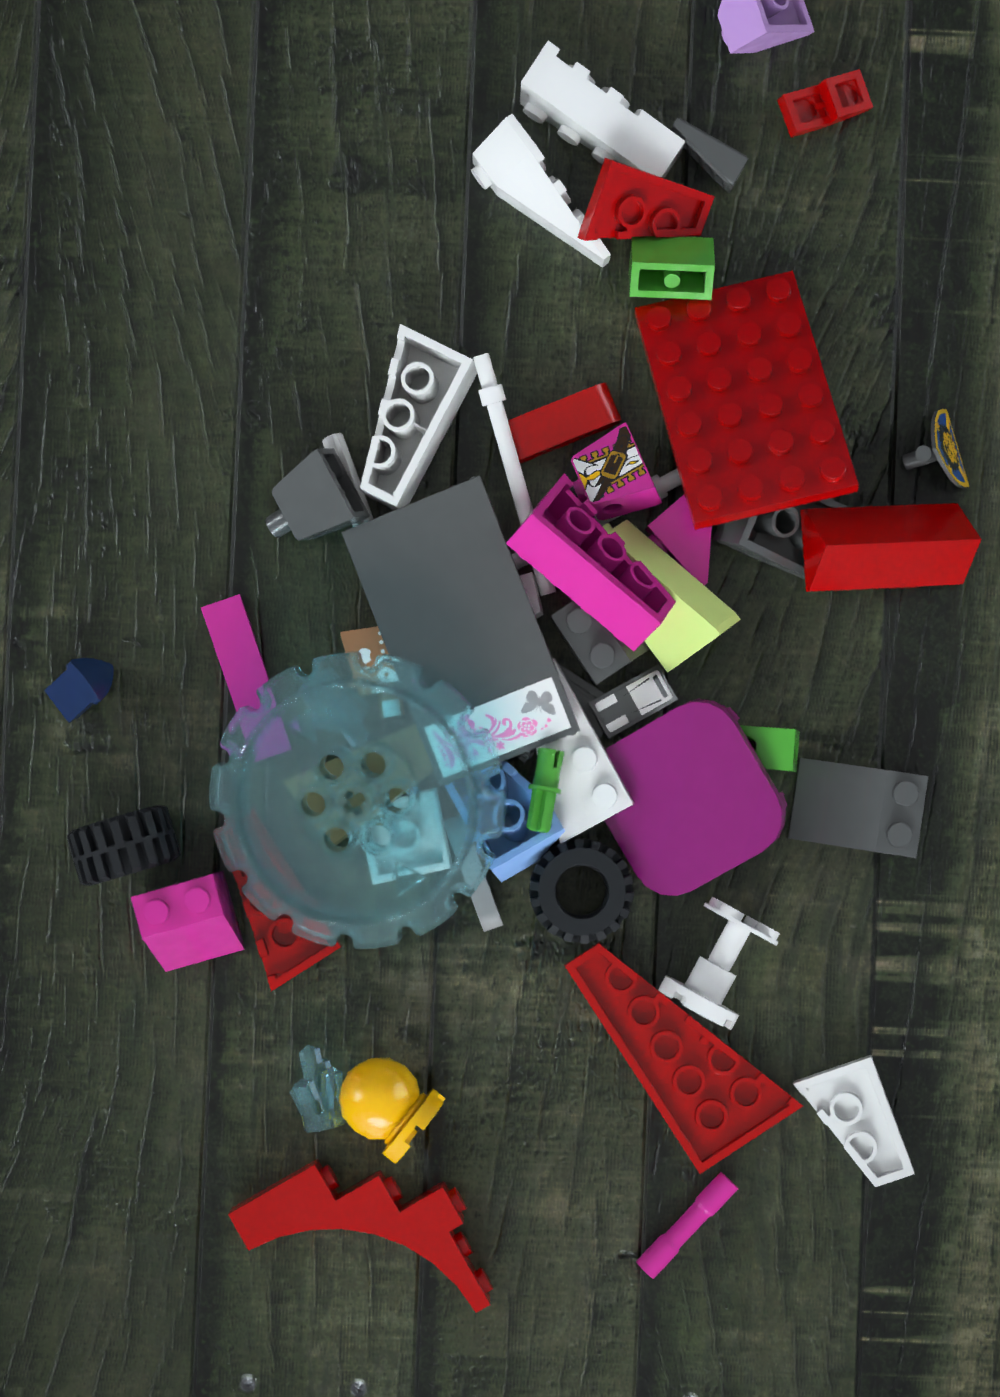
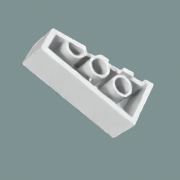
(596, 116)
(416, 412)

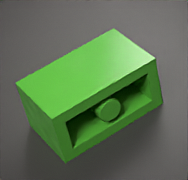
(672, 267)

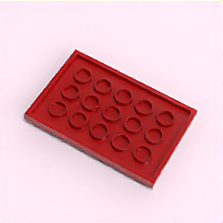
(745, 401)

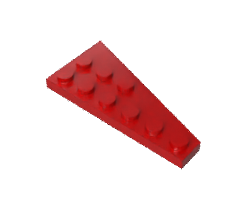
(693, 1077)

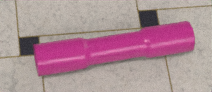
(669, 1243)

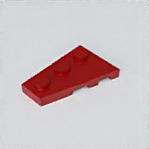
(642, 204)

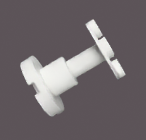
(711, 976)

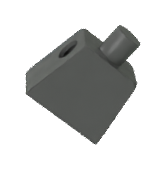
(315, 498)

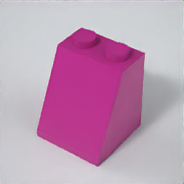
(189, 921)

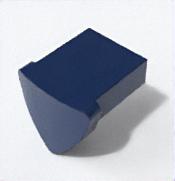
(80, 686)

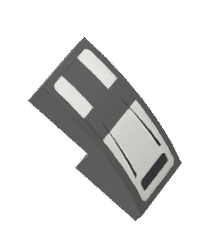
(632, 701)

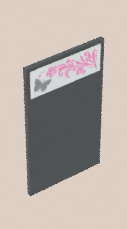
(460, 611)

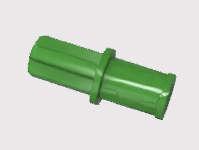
(544, 789)

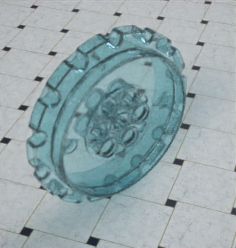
(427, 752)

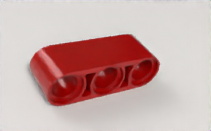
(564, 422)

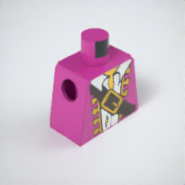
(614, 476)

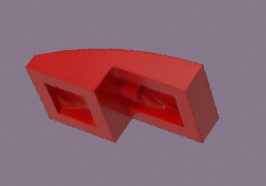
(825, 103)

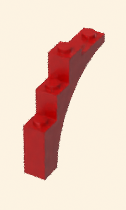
(423, 1224)

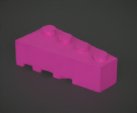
(591, 565)

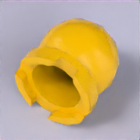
(385, 1103)

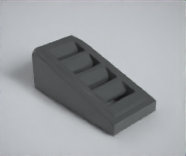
(714, 156)

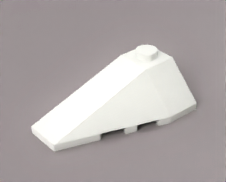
(515, 172)

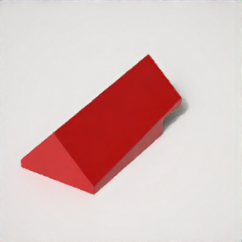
(886, 547)

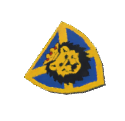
(943, 449)

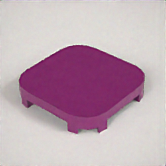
(695, 796)

